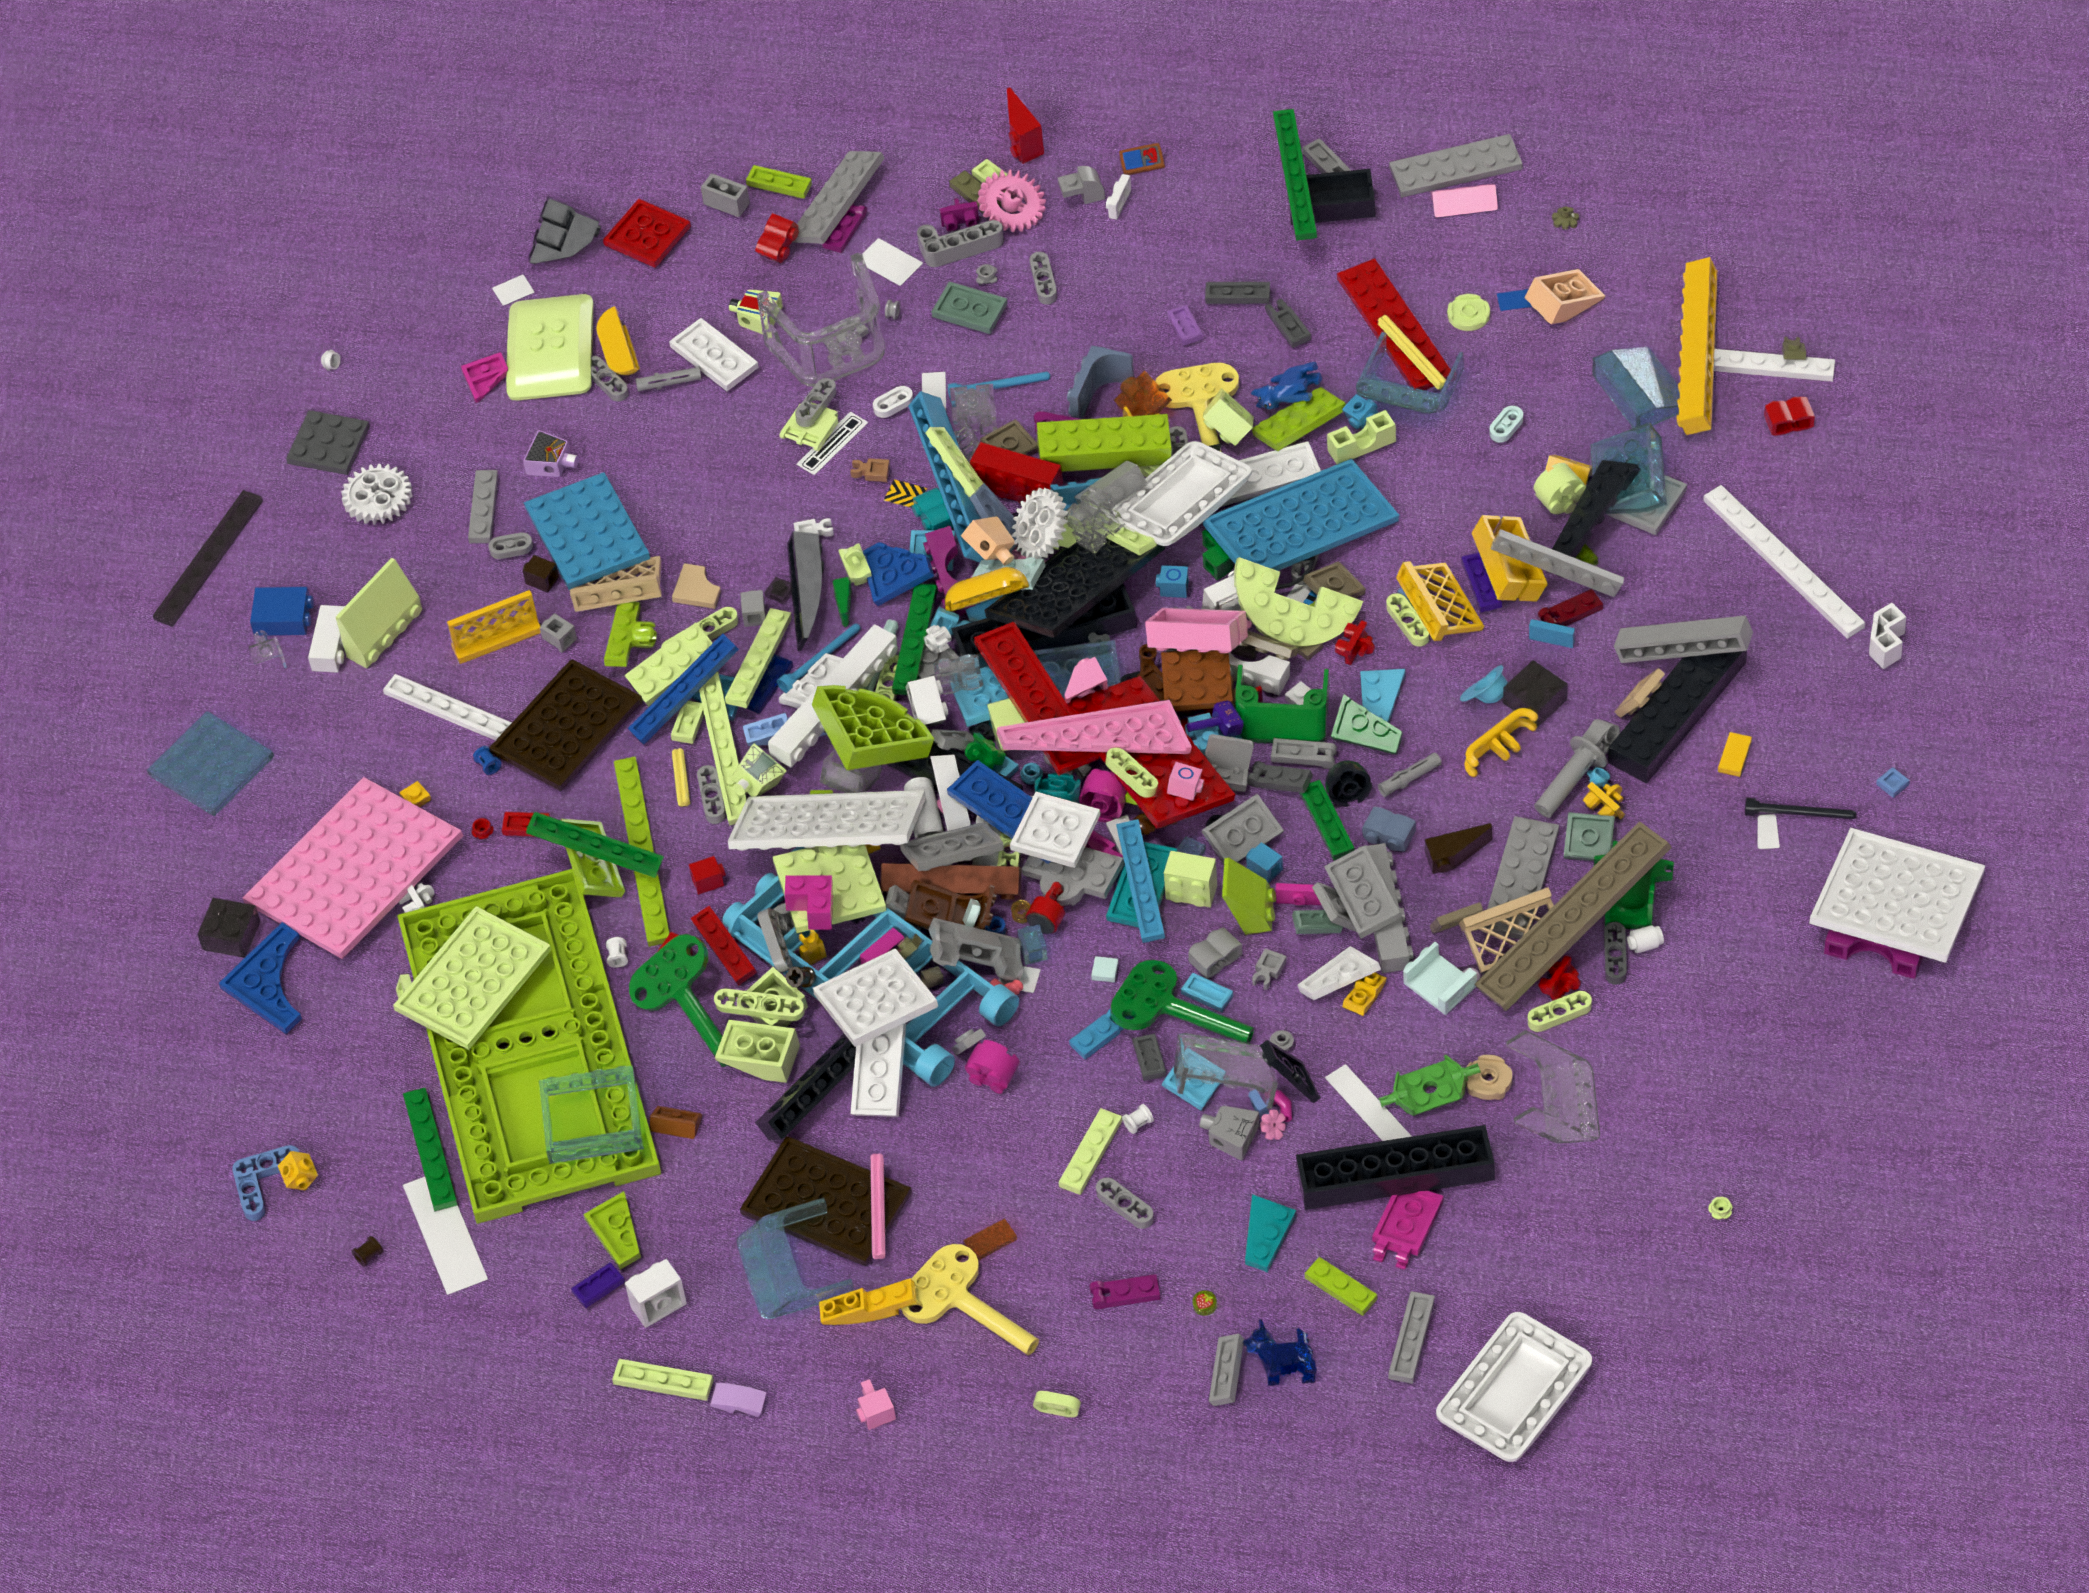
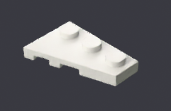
(806, 686)
(1338, 972)

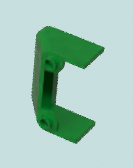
(1282, 721)

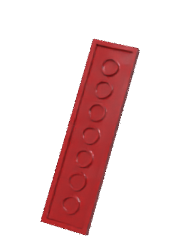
(1376, 297)
(1028, 687)

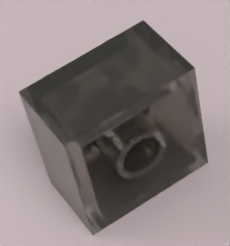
(1536, 690)
(229, 927)

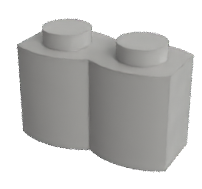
(1215, 952)

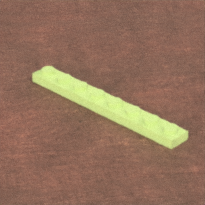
(722, 745)

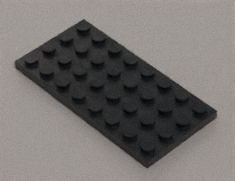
(1069, 587)

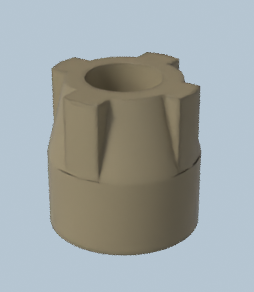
(932, 977)

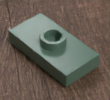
(1314, 922)

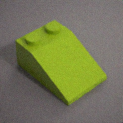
(1248, 898)

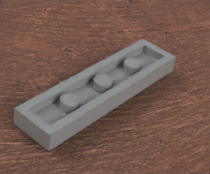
(483, 506)
(1411, 1337)

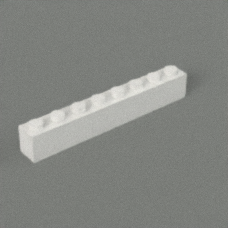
(853, 672)

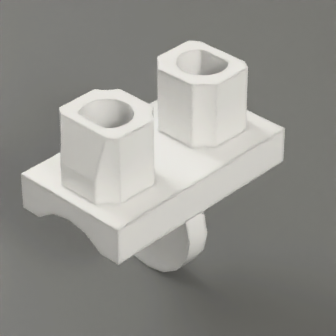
(422, 894)

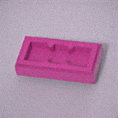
(1296, 894)

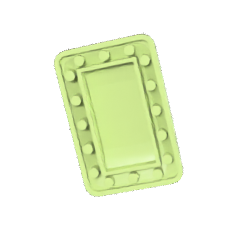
(550, 347)

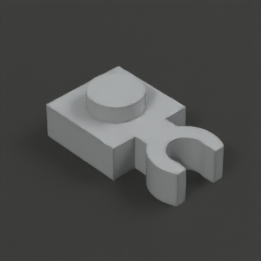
(1268, 966)

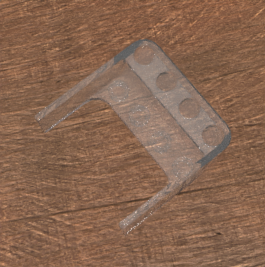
(1224, 1063)
(1567, 1092)

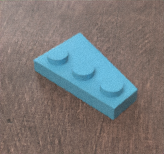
(1380, 691)

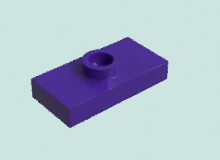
(598, 1285)

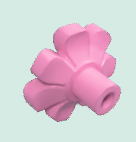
(1273, 1125)

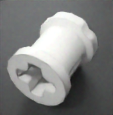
(616, 952)
(1137, 1118)

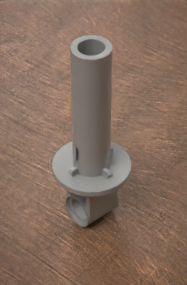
(1589, 751)

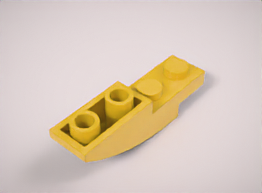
(869, 1306)

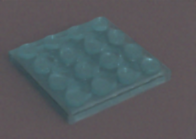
(210, 763)

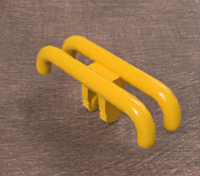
(1497, 734)

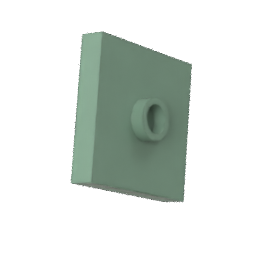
(1588, 836)

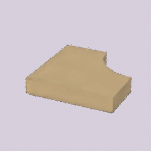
(695, 588)

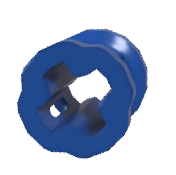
(487, 760)

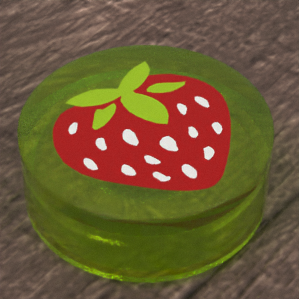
(1204, 1303)

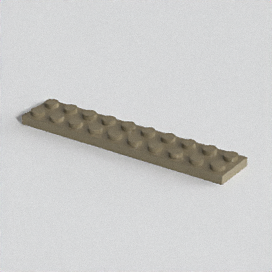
(1573, 916)

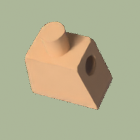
(990, 539)

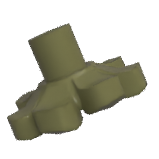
(1566, 217)

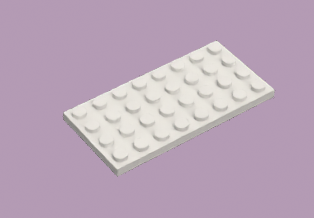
(827, 820)

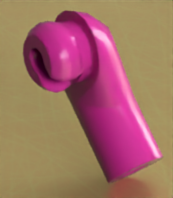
(1285, 1105)

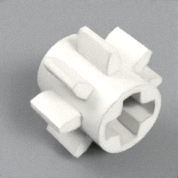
(937, 638)

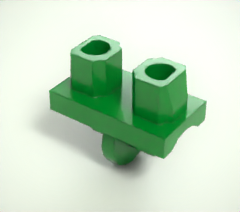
(984, 751)

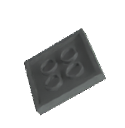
(328, 442)

